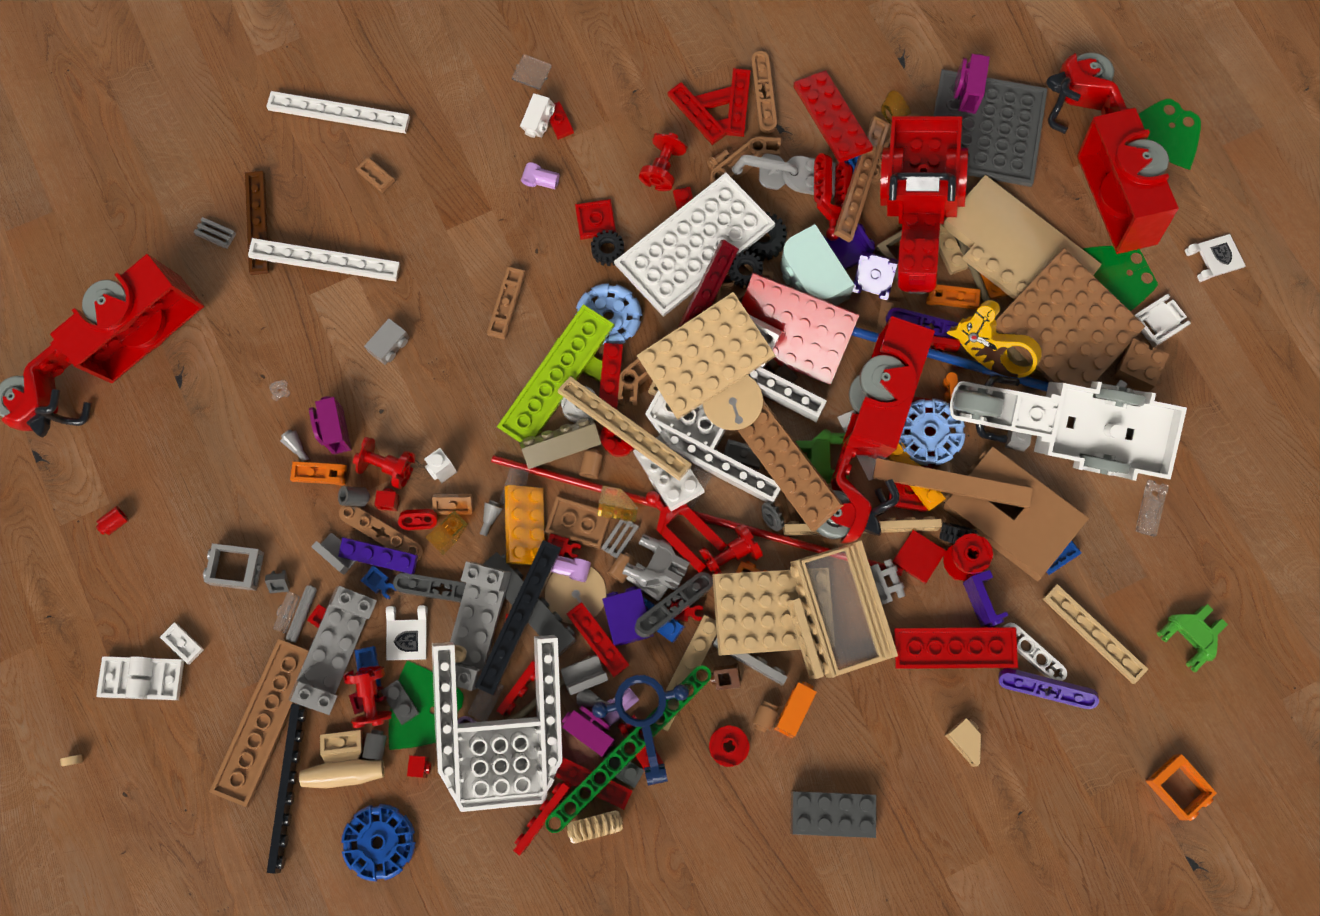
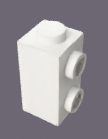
(537, 116)
(439, 466)

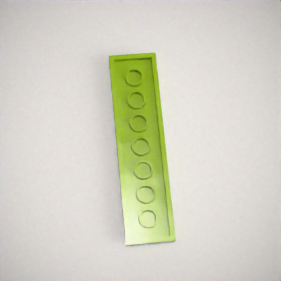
(565, 360)

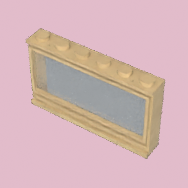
(843, 609)

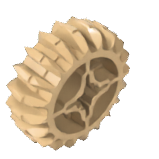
(595, 826)

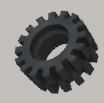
(607, 238)
(742, 259)
(951, 532)

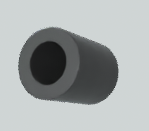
(353, 496)
(374, 745)

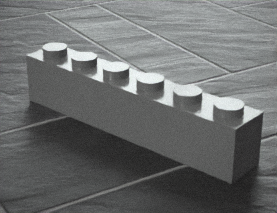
(542, 619)

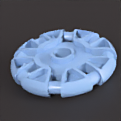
(615, 306)
(939, 439)

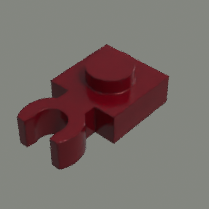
(357, 703)

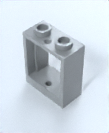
(252, 571)

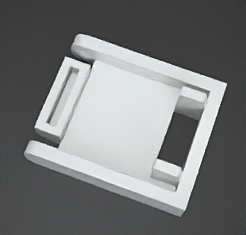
(1163, 320)

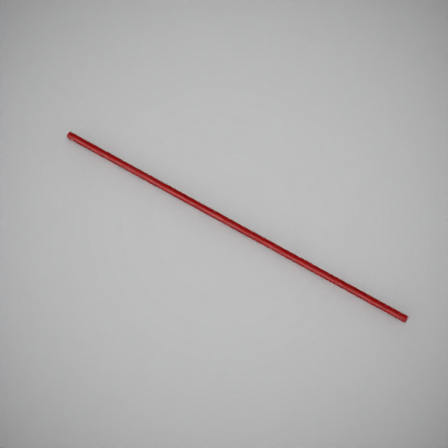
(705, 517)

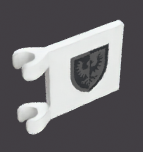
(1219, 256)
(406, 637)

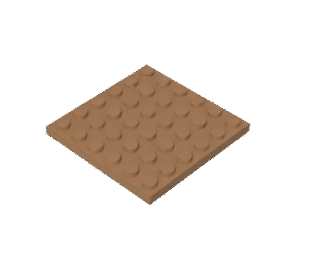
(1072, 321)

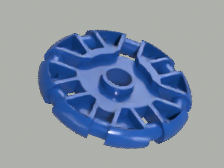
(390, 842)

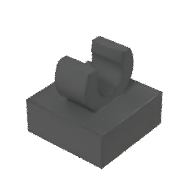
(277, 582)

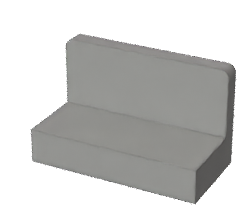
(329, 550)
(583, 675)

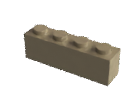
(560, 442)

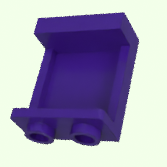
(849, 252)
(980, 600)
(622, 613)

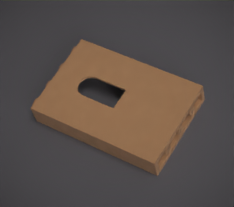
(1036, 534)

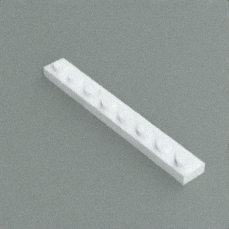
(338, 112)
(324, 259)

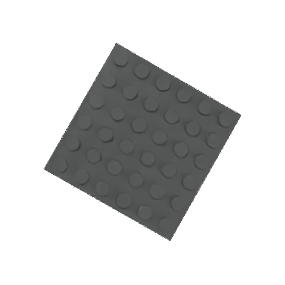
(1004, 130)

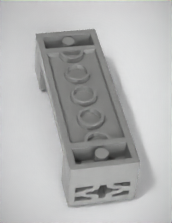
(478, 619)
(331, 650)

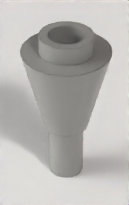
(292, 441)
(491, 512)
(588, 698)

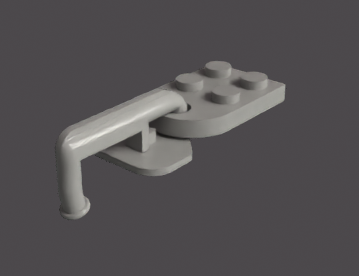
(776, 173)

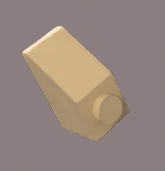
(966, 740)

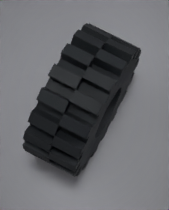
(774, 245)

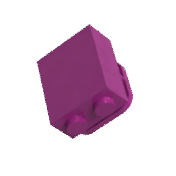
(971, 82)
(330, 425)
(589, 730)

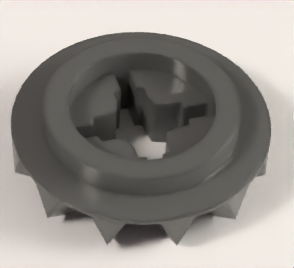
(772, 516)

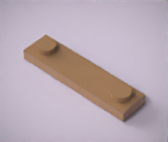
(506, 302)

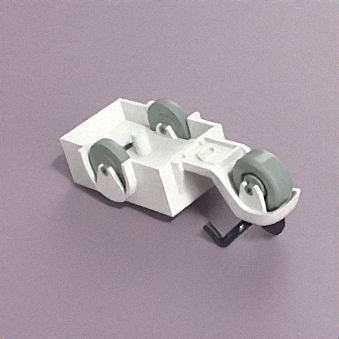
(1099, 425)

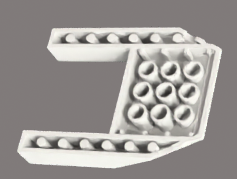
(698, 437)
(499, 759)

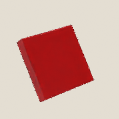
(594, 218)
(919, 556)

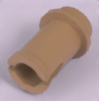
(715, 161)

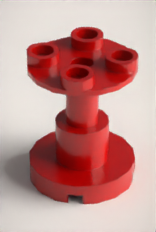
(658, 173)
(396, 467)
(736, 549)
(968, 557)
(366, 688)

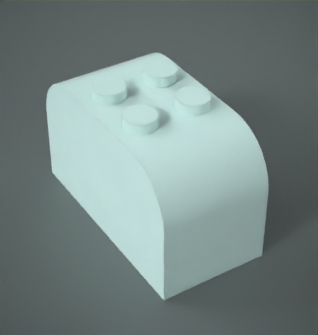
(814, 268)

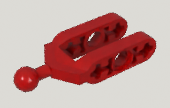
(823, 189)
(666, 517)

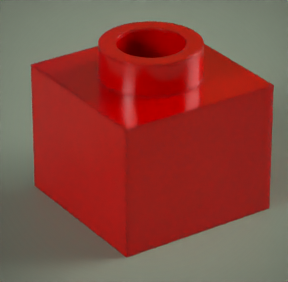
(387, 500)
(418, 766)

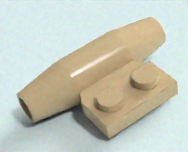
(342, 763)

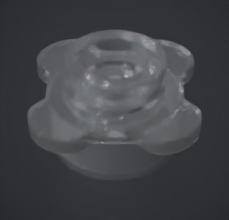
(279, 385)

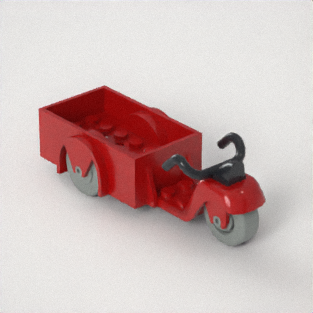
(1115, 155)
(127, 327)
(883, 400)

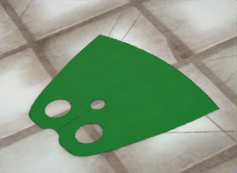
(1179, 141)
(1114, 277)
(420, 729)

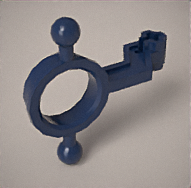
(655, 772)

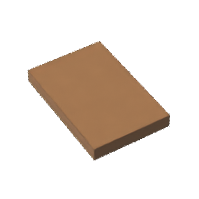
(577, 523)

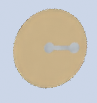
(736, 405)
(565, 594)

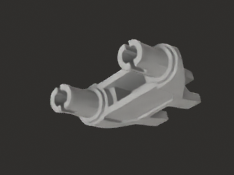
(661, 567)

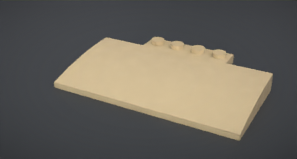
(1008, 238)

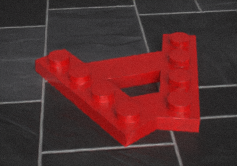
(696, 107)

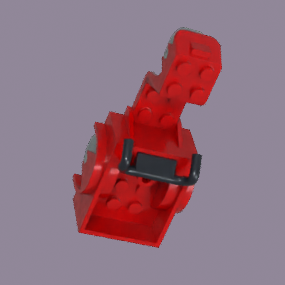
(922, 185)

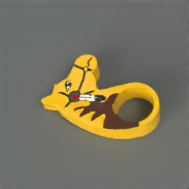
(990, 348)

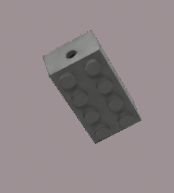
(833, 814)

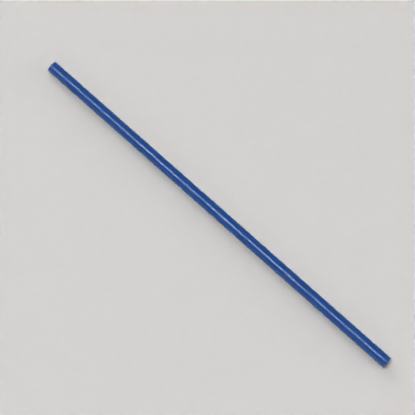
(958, 361)

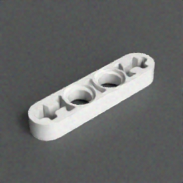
(1036, 649)

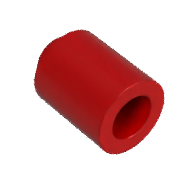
(111, 521)

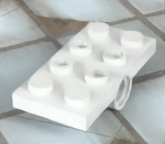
(674, 492)
(140, 678)

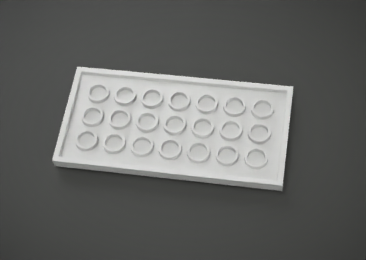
(676, 253)

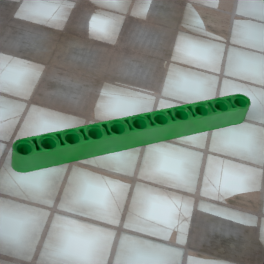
(625, 758)

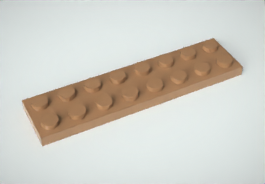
(791, 469)
(260, 726)

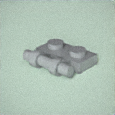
(883, 590)

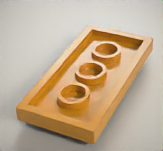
(523, 523)

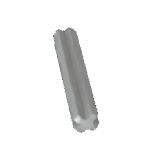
(301, 614)

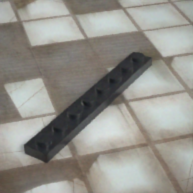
(518, 618)
(285, 795)

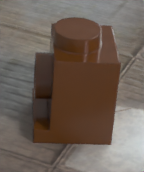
(721, 683)

